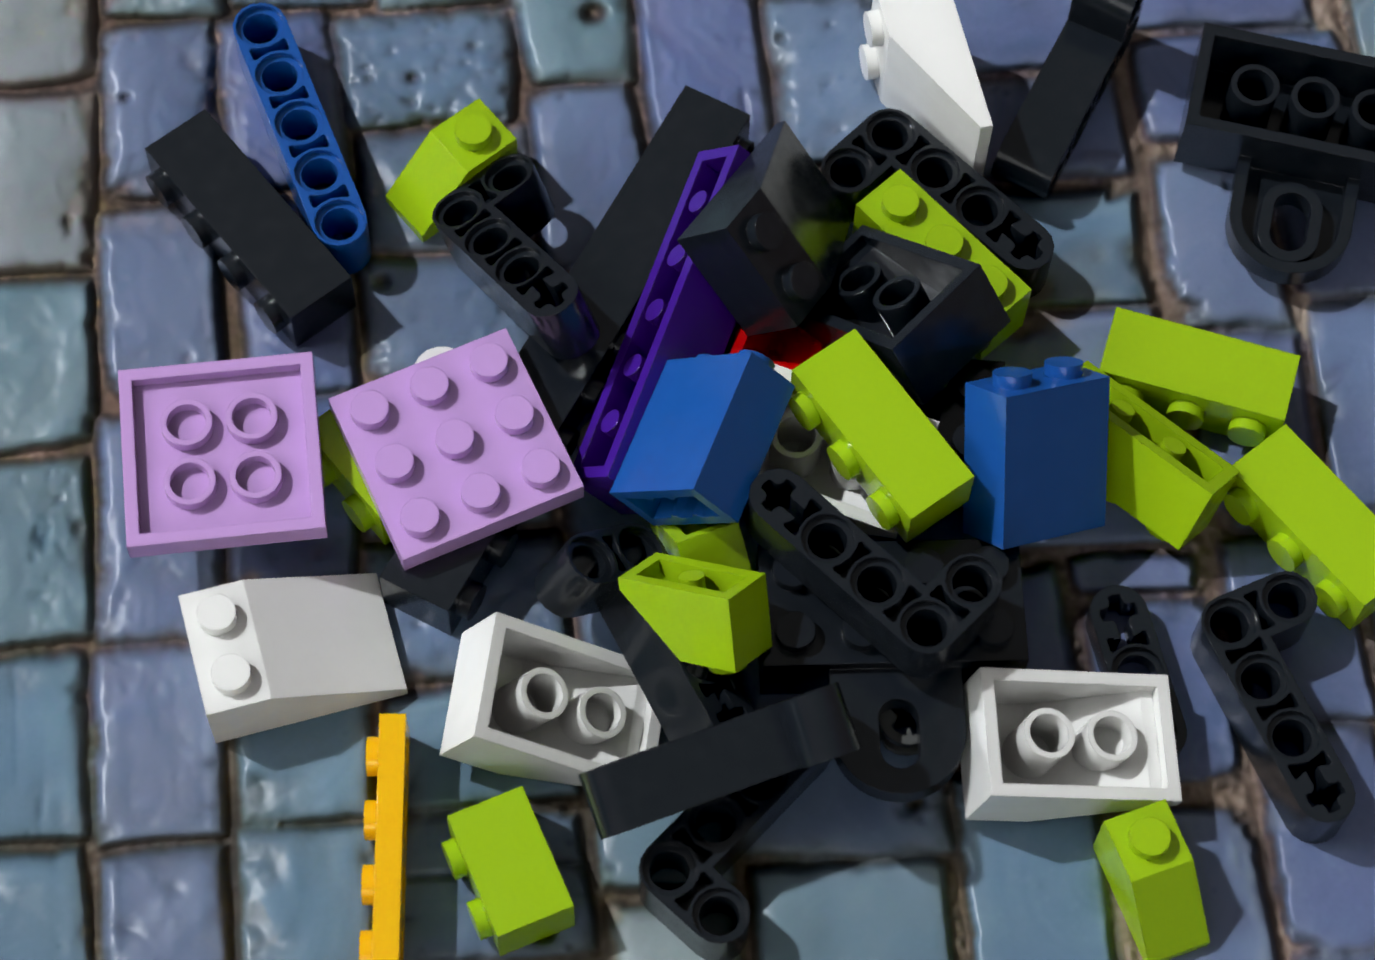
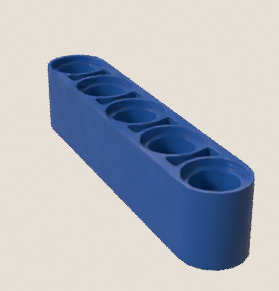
(297, 114)

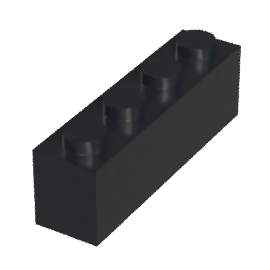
(250, 229)

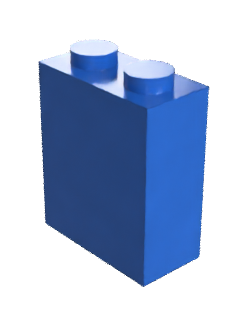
(703, 439)
(1036, 452)

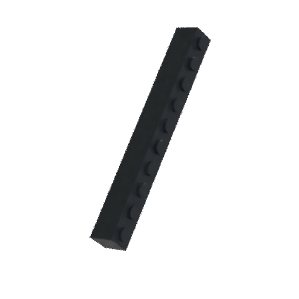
(612, 278)

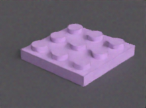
(456, 448)
(221, 454)

